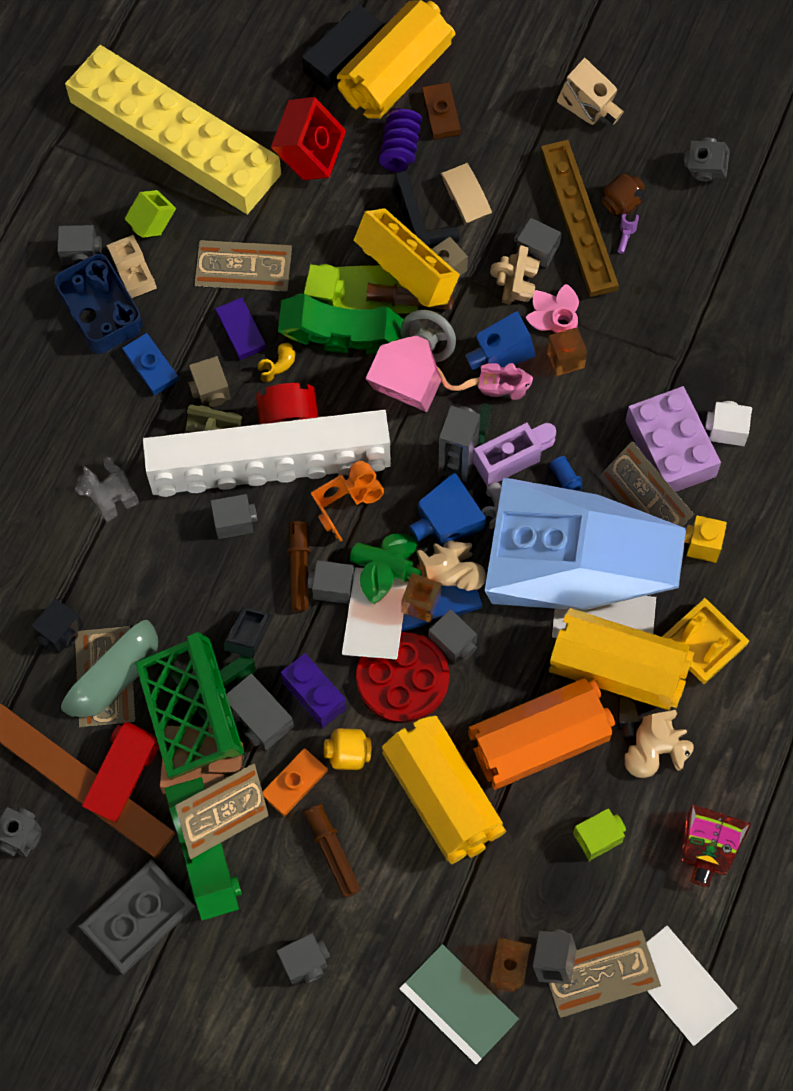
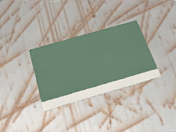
(459, 1004)

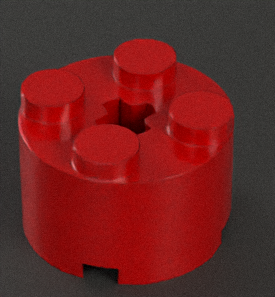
(286, 403)

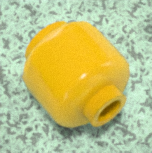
(348, 749)

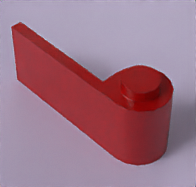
(121, 770)

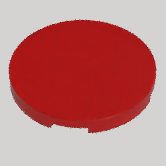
(405, 686)

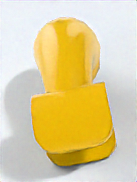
(285, 360)

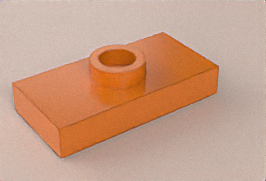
(294, 782)

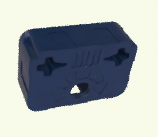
(109, 299)

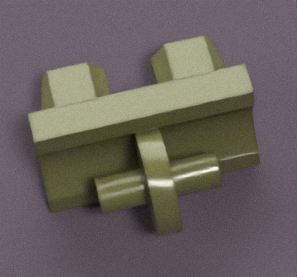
(204, 419)

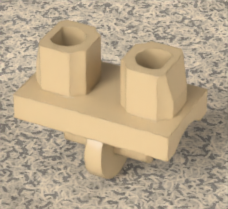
(510, 275)

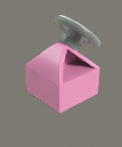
(407, 366)

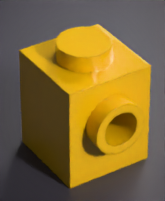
(705, 538)

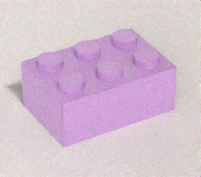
(673, 439)

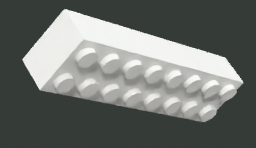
(266, 452)

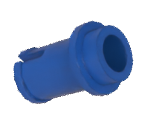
(565, 474)

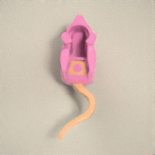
(496, 381)

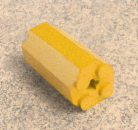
(395, 58)
(621, 659)
(443, 789)

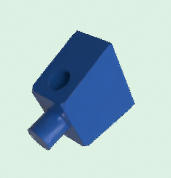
(503, 343)
(448, 513)

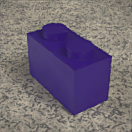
(313, 690)

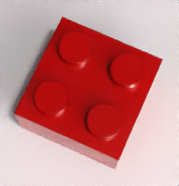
(308, 138)

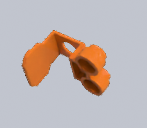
(361, 486)

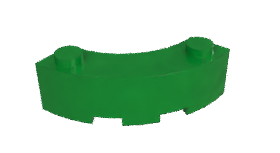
(337, 327)
(208, 872)

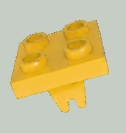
(710, 637)

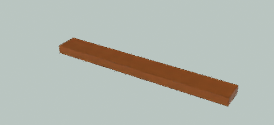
(77, 780)

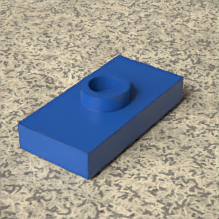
(150, 364)

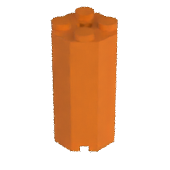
(541, 732)

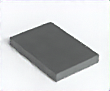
(137, 916)

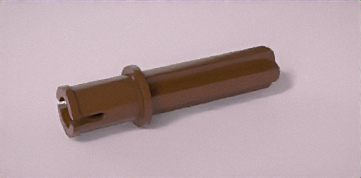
(398, 295)
(298, 565)
(332, 850)

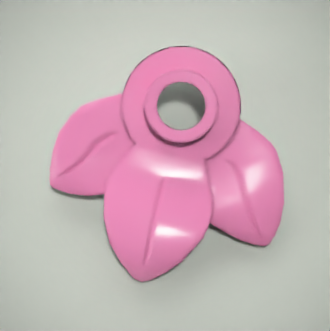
(552, 308)

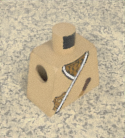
(589, 94)

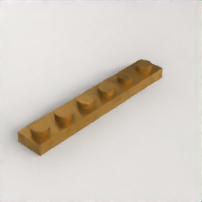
(579, 218)

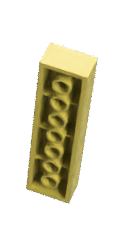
(174, 129)

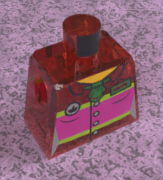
(711, 843)

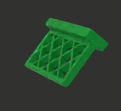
(215, 703)

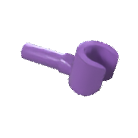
(627, 228)

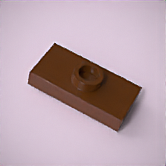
(441, 110)

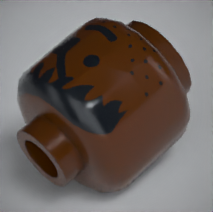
(623, 194)

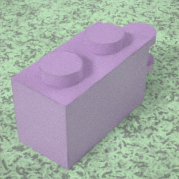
(512, 451)

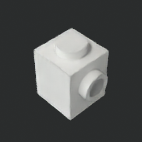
(729, 423)

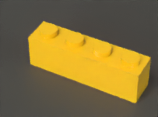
(406, 257)

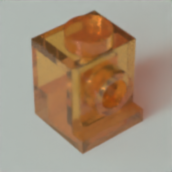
(510, 950)

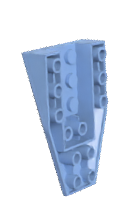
(577, 549)

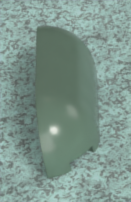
(111, 673)

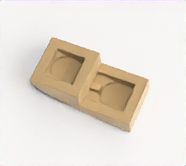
(466, 193)
(131, 266)

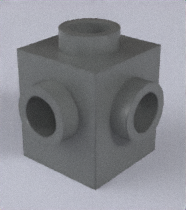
(707, 159)
(24, 838)

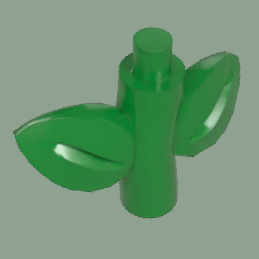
(384, 564)

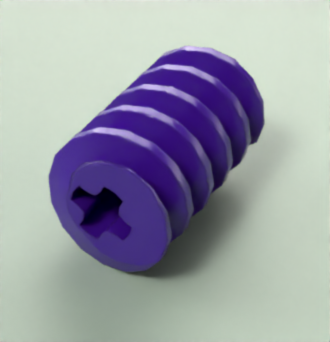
(400, 139)

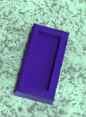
(241, 328)

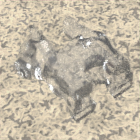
(109, 491)

